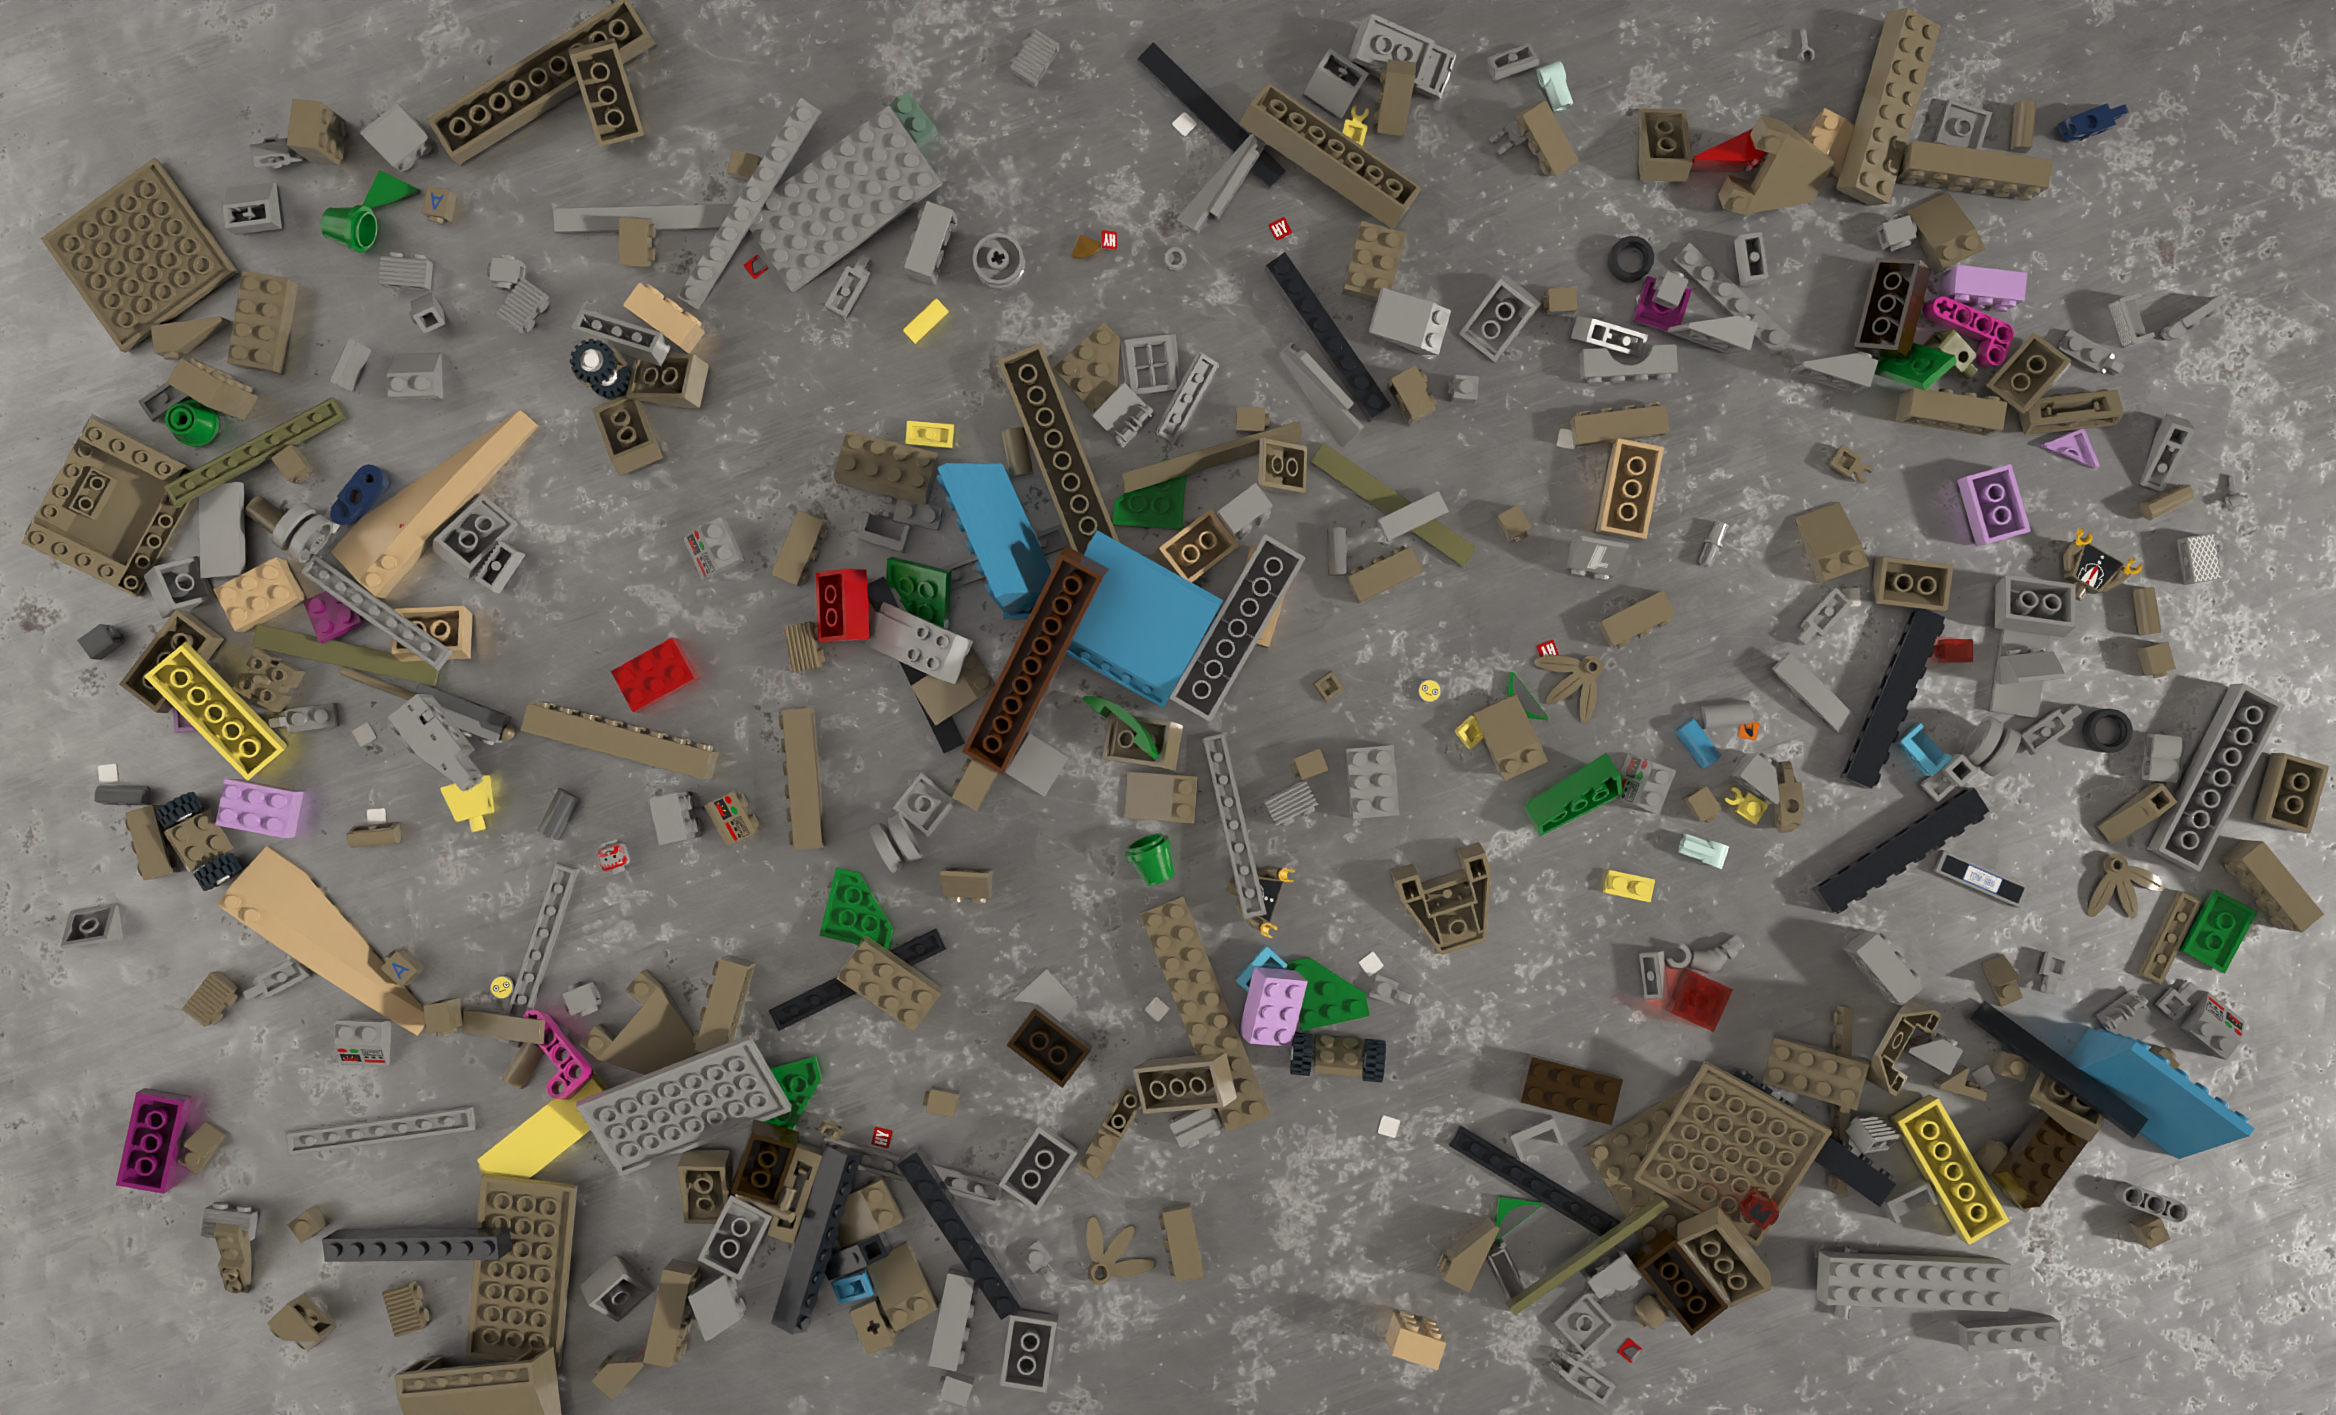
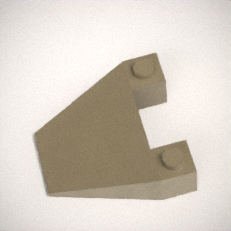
(1788, 175)
(1451, 906)
(1910, 1016)
(652, 1038)

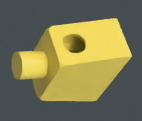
(470, 804)

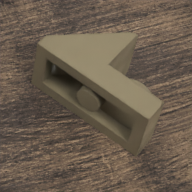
(2002, 980)
(1957, 1083)
(201, 1147)

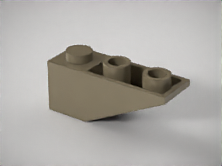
(2137, 812)

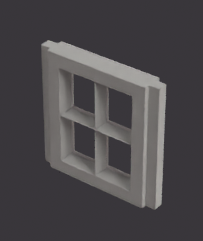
(1171, 363)

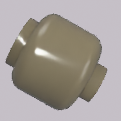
(1651, 1311)

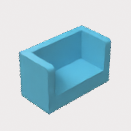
(1922, 750)
(1265, 959)

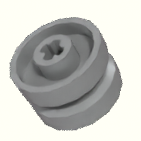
(994, 248)
(302, 532)
(1991, 746)
(893, 844)

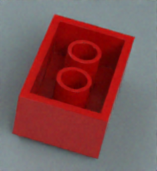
(842, 605)
(655, 675)

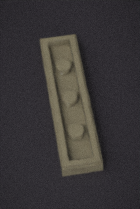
(2169, 937)
(503, 1026)

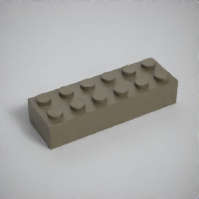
(1974, 170)

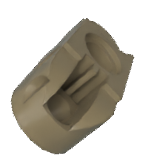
(1789, 809)

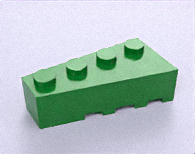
(1575, 795)

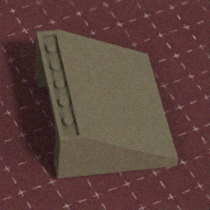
(109, 507)
(504, 1388)

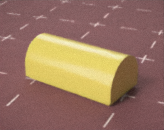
(925, 321)

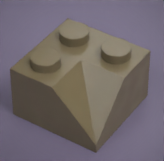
(1410, 395)
(302, 1323)

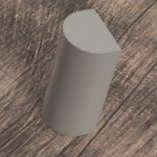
(1512, 61)
(1337, 551)
(1726, 714)
(1654, 974)

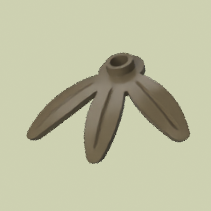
(1570, 684)
(2121, 878)
(1107, 1260)

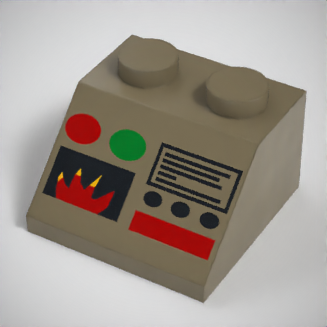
(732, 818)
(618, 1371)

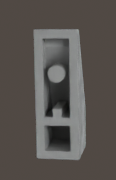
(1609, 336)
(2166, 451)

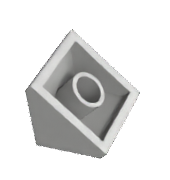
(92, 926)

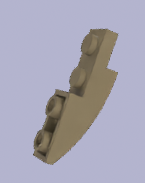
(1110, 1132)
(235, 1258)

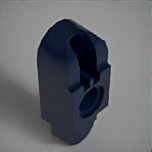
(2091, 122)
(345, 509)

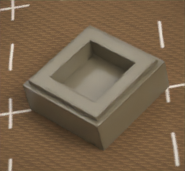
(1328, 686)

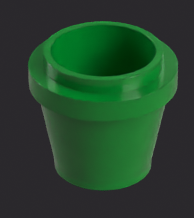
(350, 227)
(200, 426)
(1152, 858)

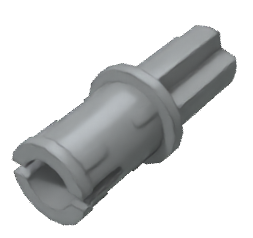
(1713, 543)

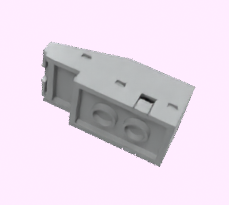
(1384, 40)
(918, 643)
(436, 740)

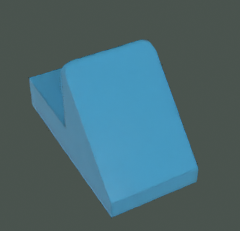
(853, 1287)

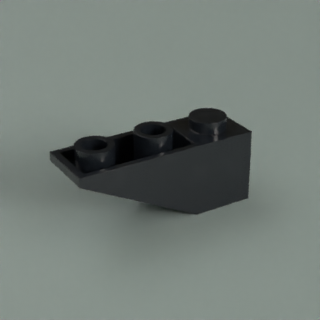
(857, 1256)

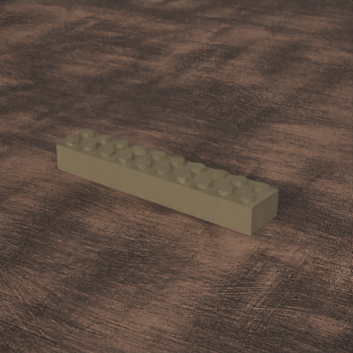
(533, 84)
(1056, 446)
(1203, 1005)

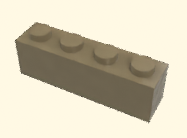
(1625, 424)

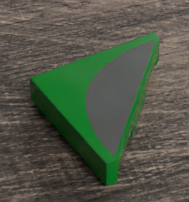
(1527, 701)
(1512, 1212)

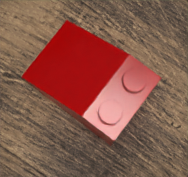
(1730, 156)

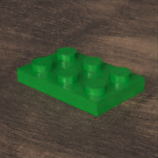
(1920, 370)
(2218, 931)

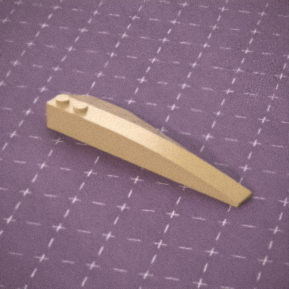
(382, 552)
(298, 918)

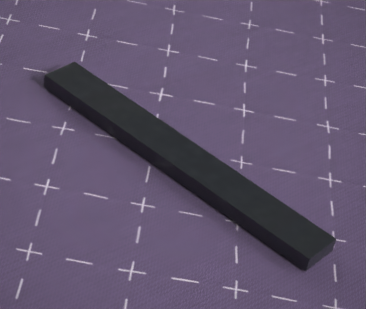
(1206, 110)
(945, 732)
(835, 991)
(2059, 1069)
(1532, 1181)

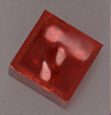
(1699, 999)

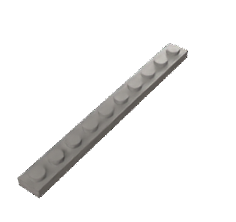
(749, 203)

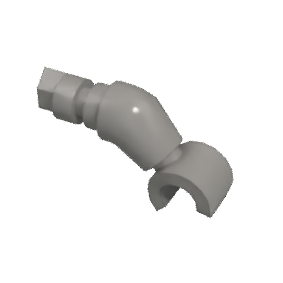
(1707, 961)

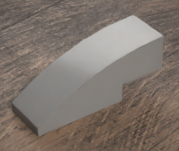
(1412, 516)

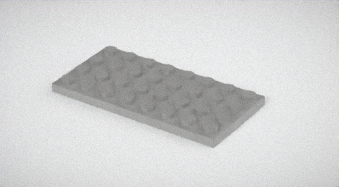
(843, 199)
(684, 1105)

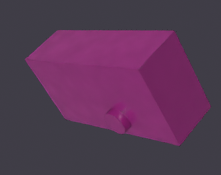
(153, 1140)

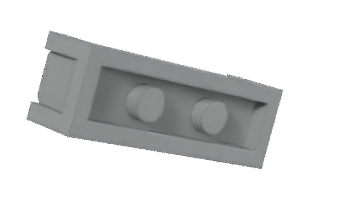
(1505, 1270)

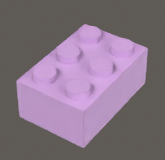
(1984, 287)
(1993, 505)
(259, 808)
(1272, 1007)

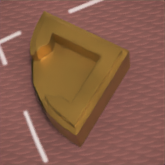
(1085, 248)

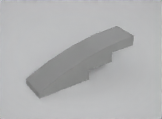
(1813, 693)

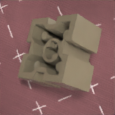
(269, 680)

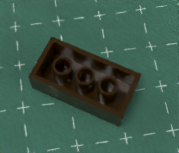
(1892, 307)
(1569, 1089)
(2038, 1160)
(1678, 1282)

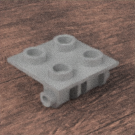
(1123, 414)
(2129, 1017)

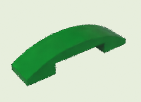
(1142, 738)

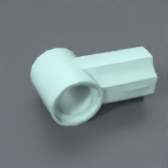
(1553, 79)
(1707, 851)

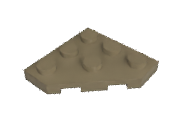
(1092, 367)

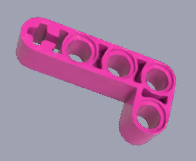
(1967, 326)
(566, 1067)

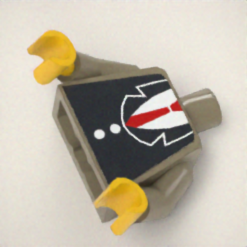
(2092, 568)
(1271, 883)

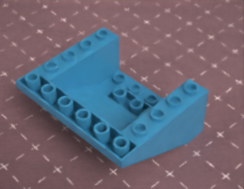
(996, 532)
(1141, 622)
(2179, 1112)

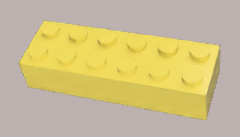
(216, 711)
(1949, 1169)

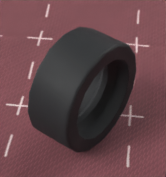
(1635, 241)
(2125, 725)

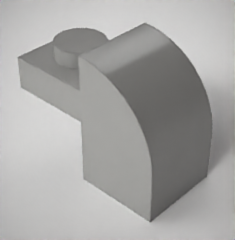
(1952, 774)

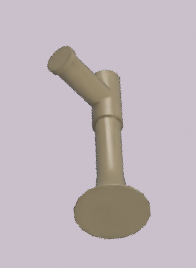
(780, 1212)

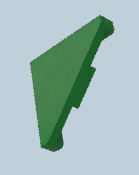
(387, 190)

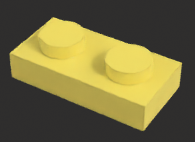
(929, 434)
(1629, 886)

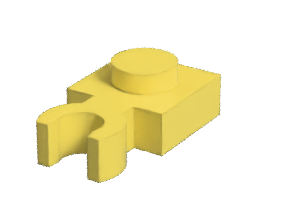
(1355, 129)
(1469, 732)
(1748, 806)

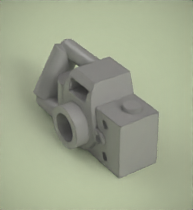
(273, 153)

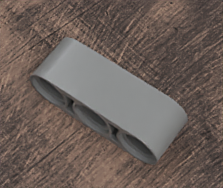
(2160, 1207)

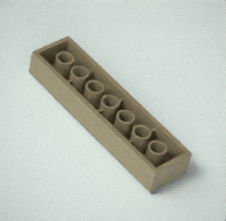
(1888, 107)
(1330, 155)
(620, 741)

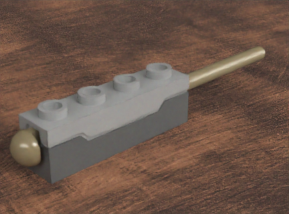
(466, 714)

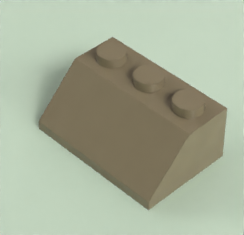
(1912, 583)

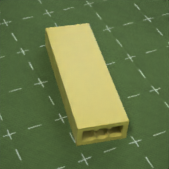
(541, 1137)

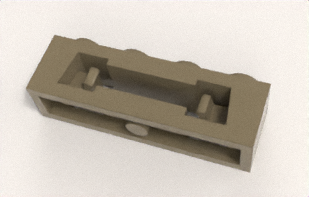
(2071, 412)
(809, 1156)

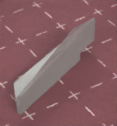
(1223, 185)
(1323, 393)

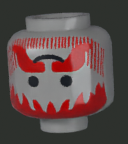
(613, 856)

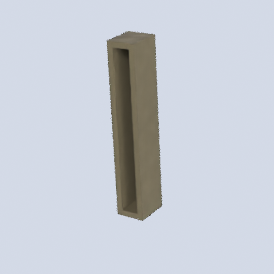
(803, 778)

